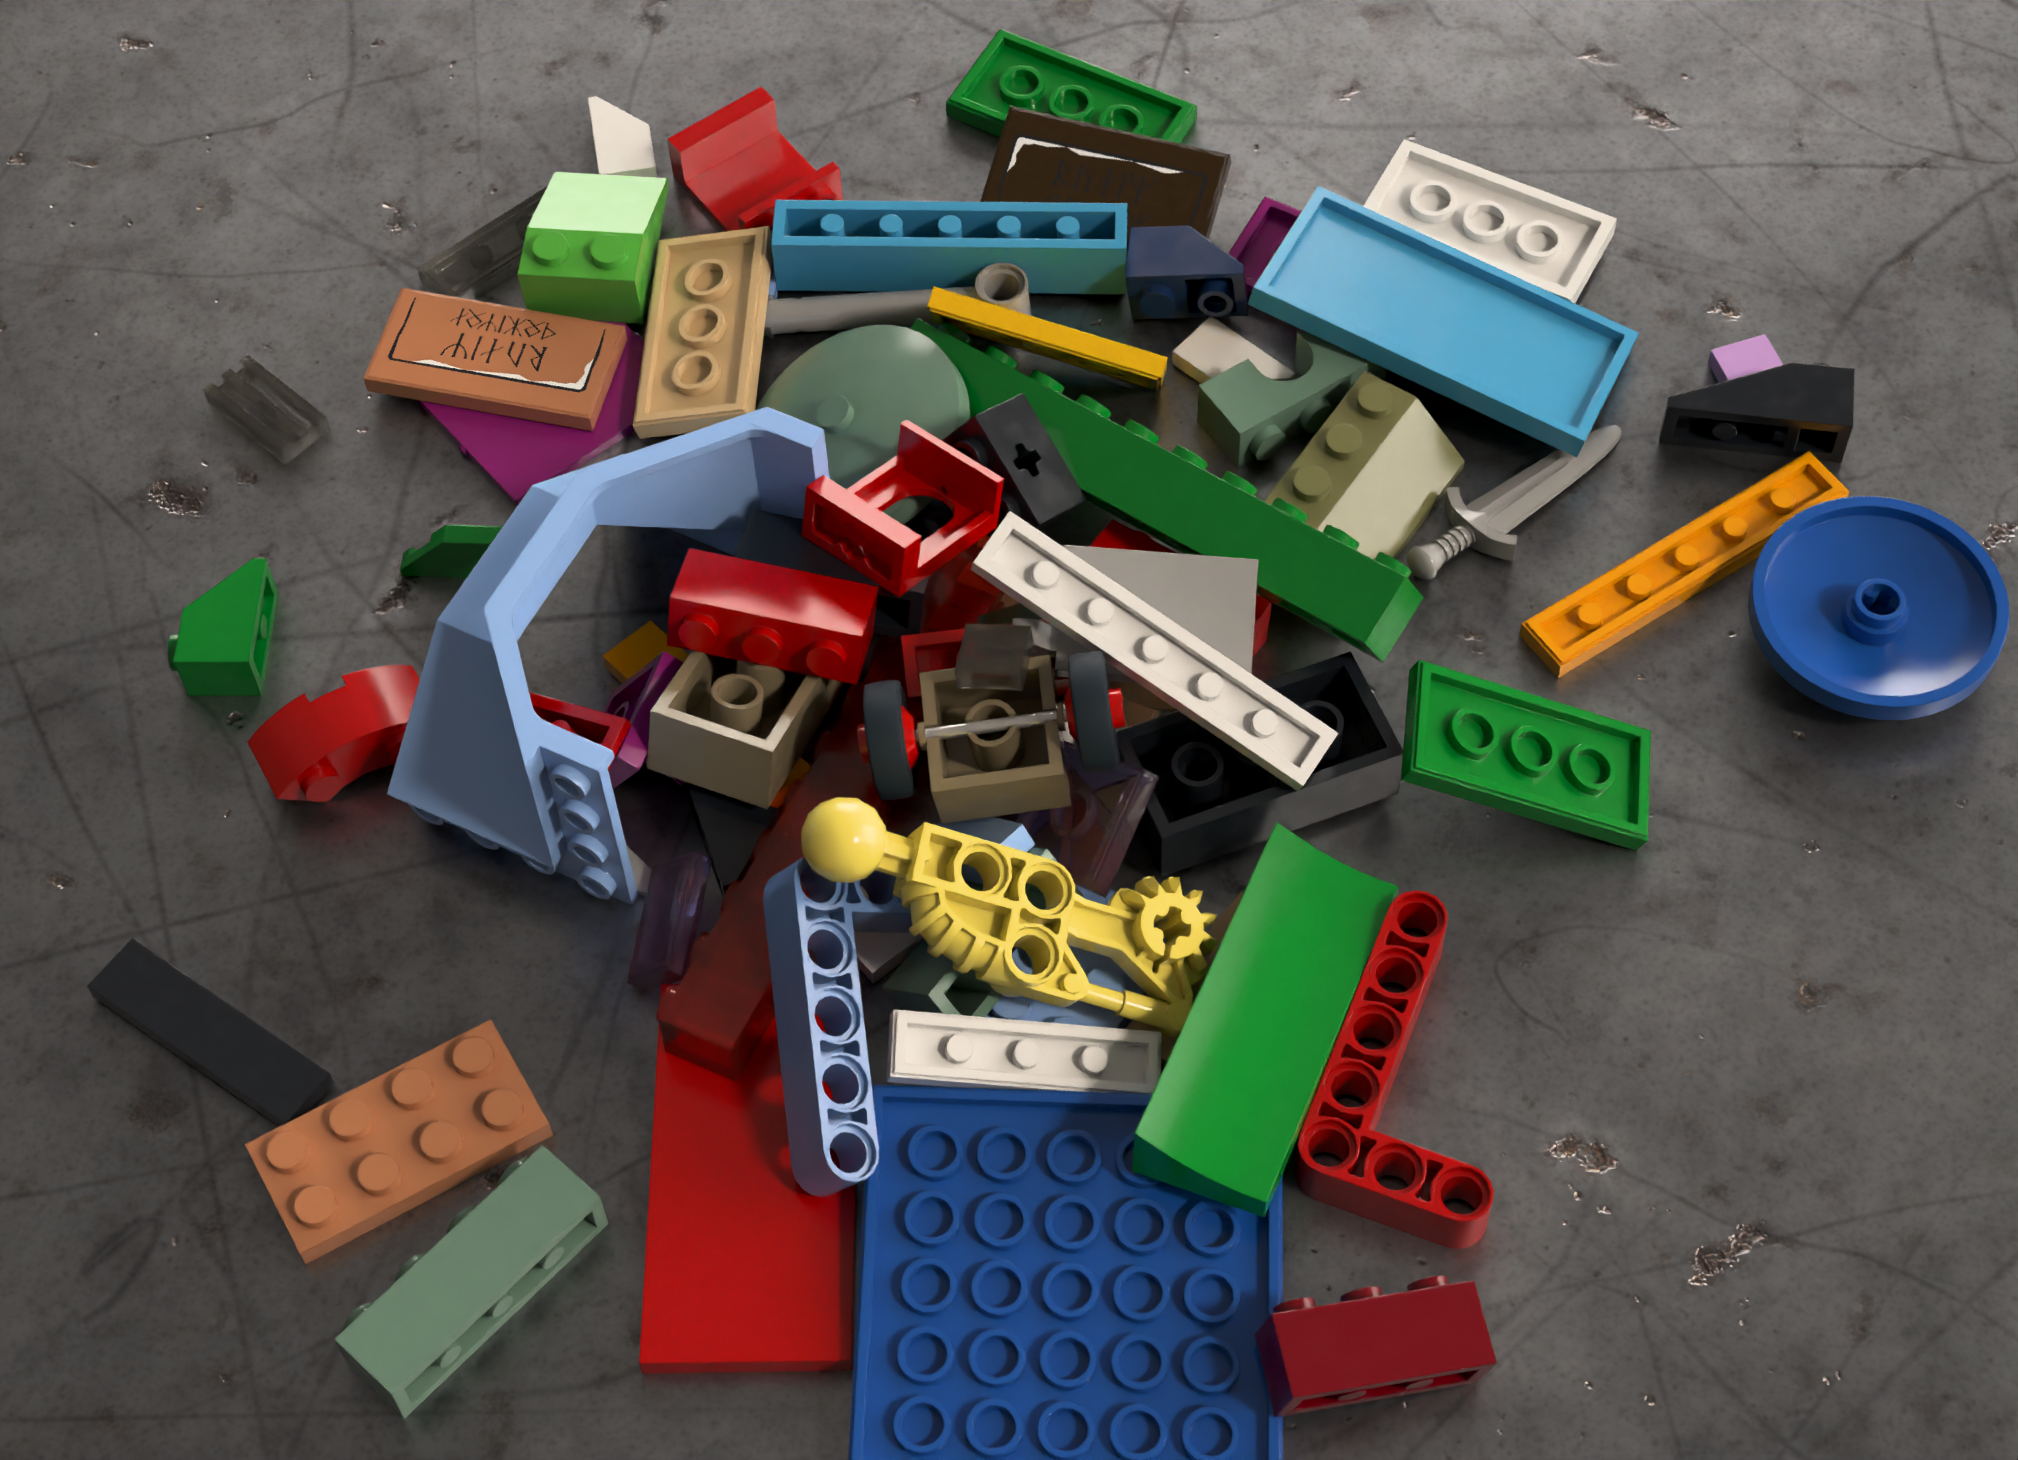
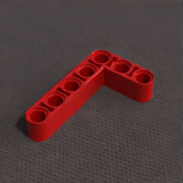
(1370, 1076)

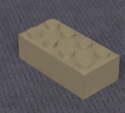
(736, 725)

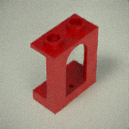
(858, 532)

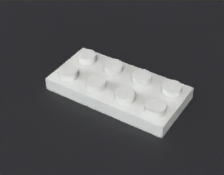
(1494, 218)

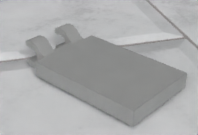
(1198, 592)

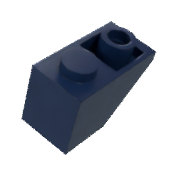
(1182, 275)

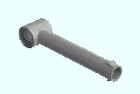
(995, 284)

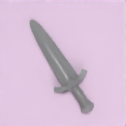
(1491, 516)

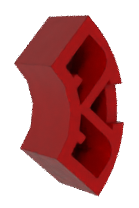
(327, 743)

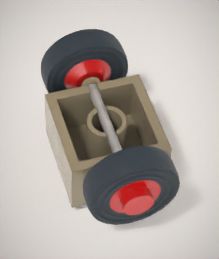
(992, 746)

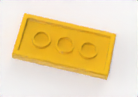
(1048, 339)

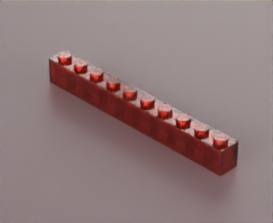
(727, 991)

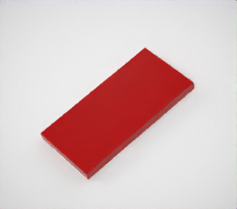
(736, 1252)

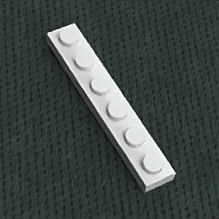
(1154, 651)

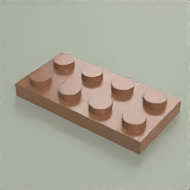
(398, 1141)

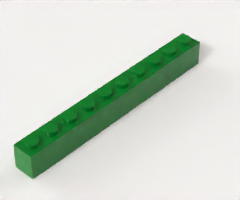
(1196, 512)

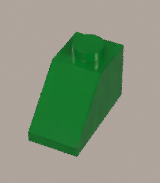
(227, 635)

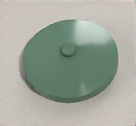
(863, 389)

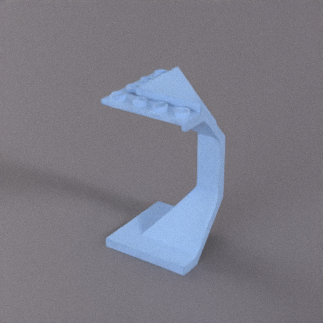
(472, 737)

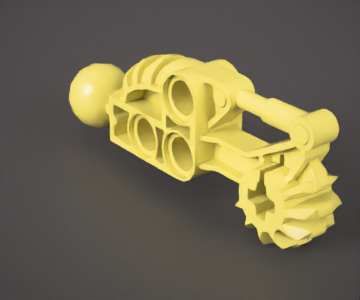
(979, 928)

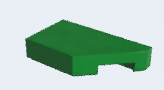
(451, 551)

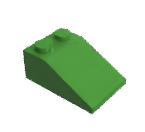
(593, 246)

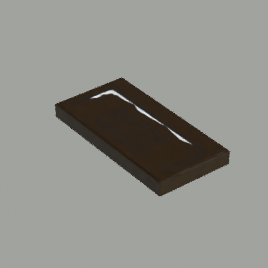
(1083, 162)

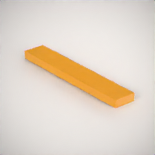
(1676, 566)

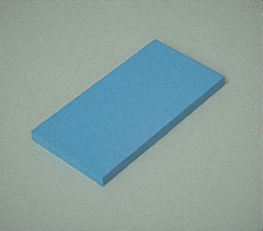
(1445, 320)

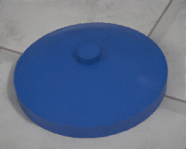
(1878, 608)

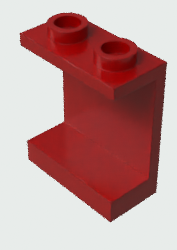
(741, 164)

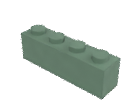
(471, 1280)

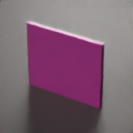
(527, 452)

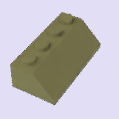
(1373, 468)

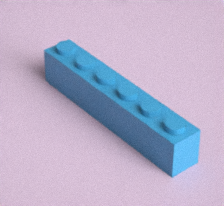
(947, 244)

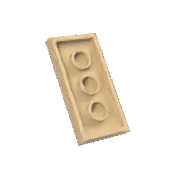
(704, 331)

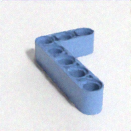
(834, 994)

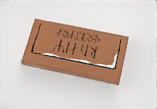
(496, 359)

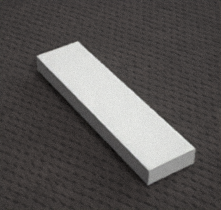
(1019, 1054)

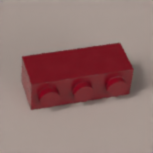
(1374, 1345)

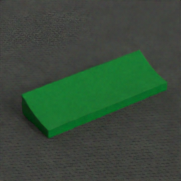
(1262, 1026)

